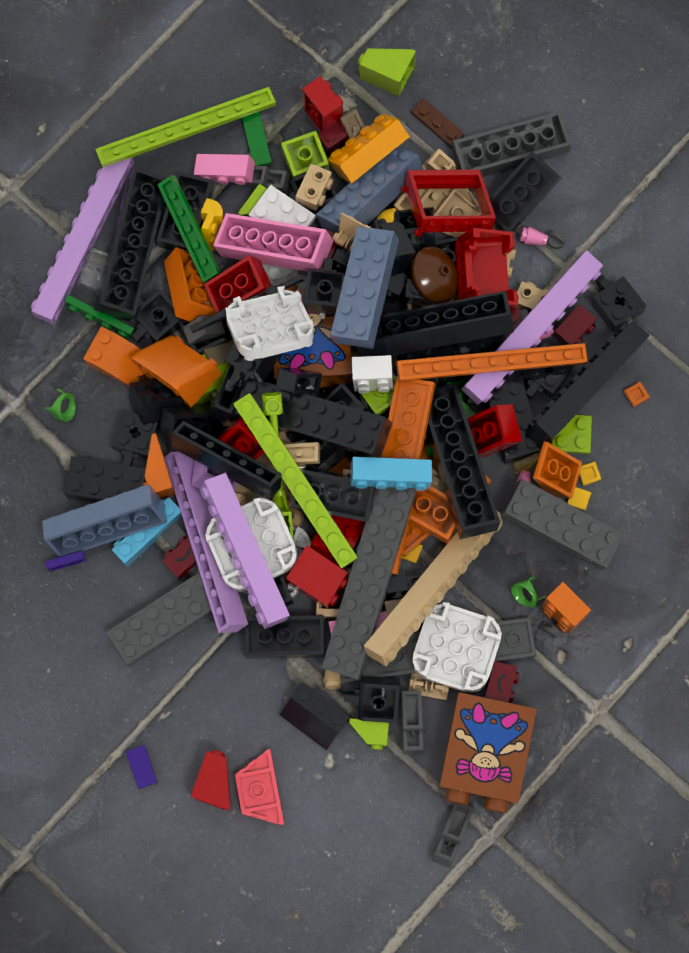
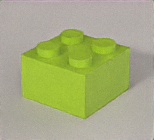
(302, 152)

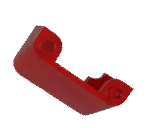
(483, 263)

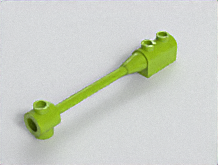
(272, 407)

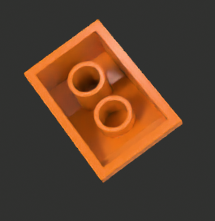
(112, 357)
(557, 471)
(157, 472)

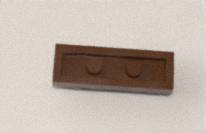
(436, 122)

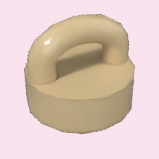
(297, 517)

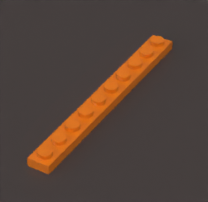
(491, 362)

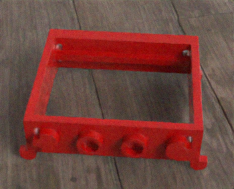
(448, 180)

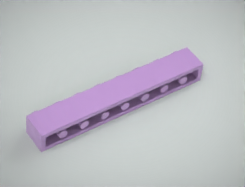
(244, 551)

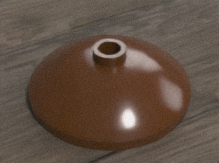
(434, 274)

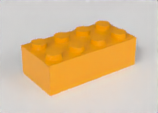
(368, 147)

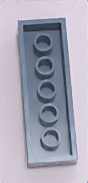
(371, 191)
(364, 287)
(104, 521)

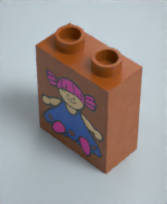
(322, 356)
(487, 752)

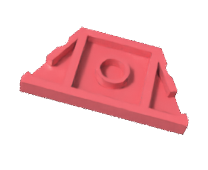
(259, 790)

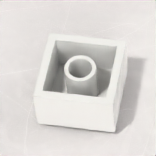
(372, 374)

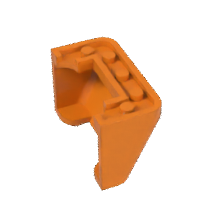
(178, 368)

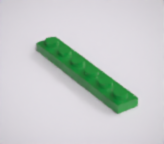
(189, 228)

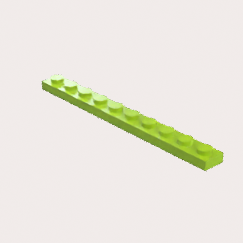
(185, 127)
(295, 480)

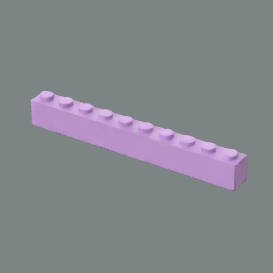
(79, 241)
(538, 322)
(194, 509)

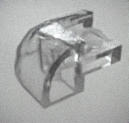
(92, 269)

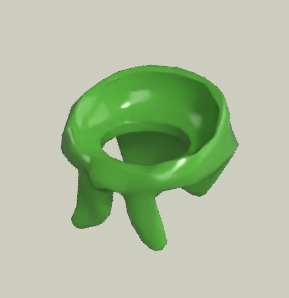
(55, 410)
(517, 592)

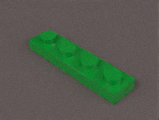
(108, 322)

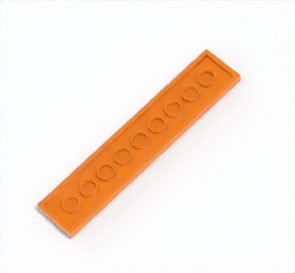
(410, 418)

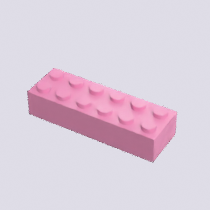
(273, 242)

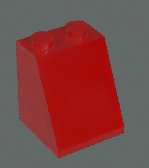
(317, 577)
(214, 781)

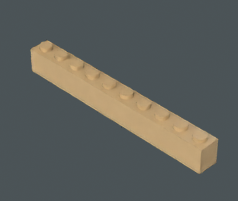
(424, 596)

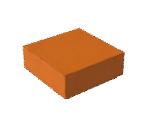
(636, 394)

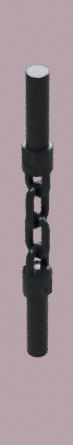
(221, 315)

